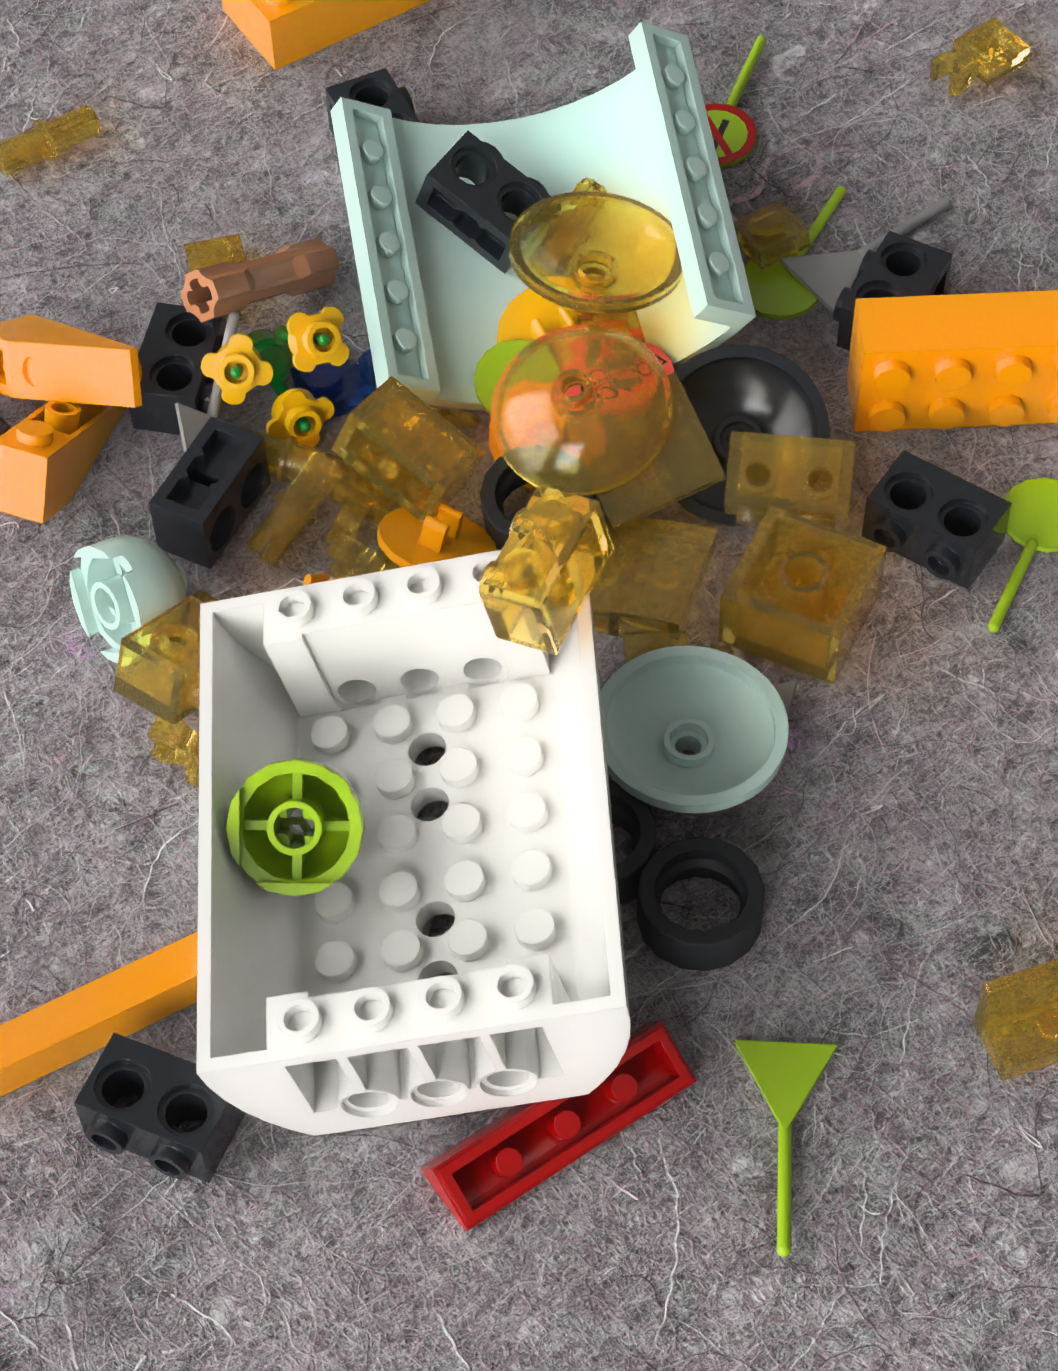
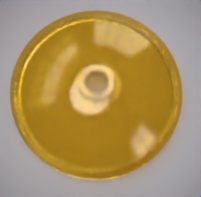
(595, 253)
(589, 438)

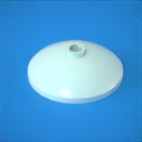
(697, 704)

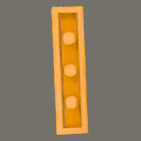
(91, 1014)

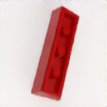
(546, 1136)

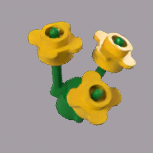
(265, 359)

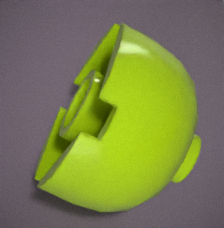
(269, 845)

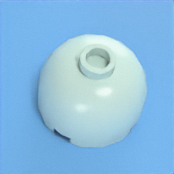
(124, 587)

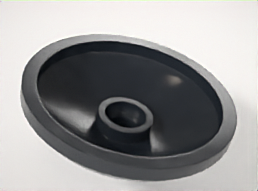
(747, 392)

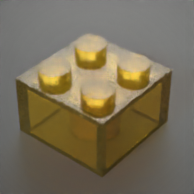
(801, 594)

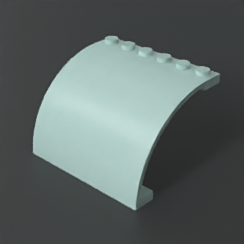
(439, 302)

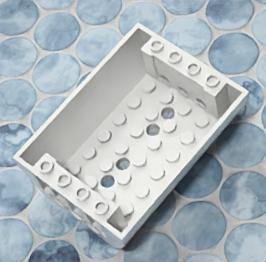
(330, 998)

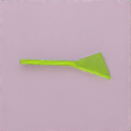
(786, 1078)

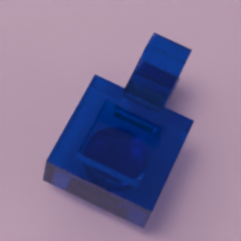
(340, 383)

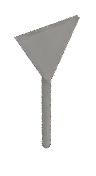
(830, 273)

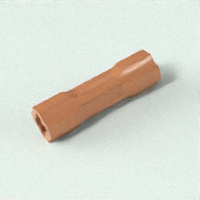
(233, 286)

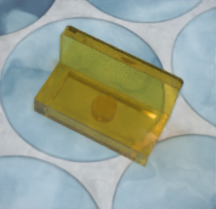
(1020, 1020)

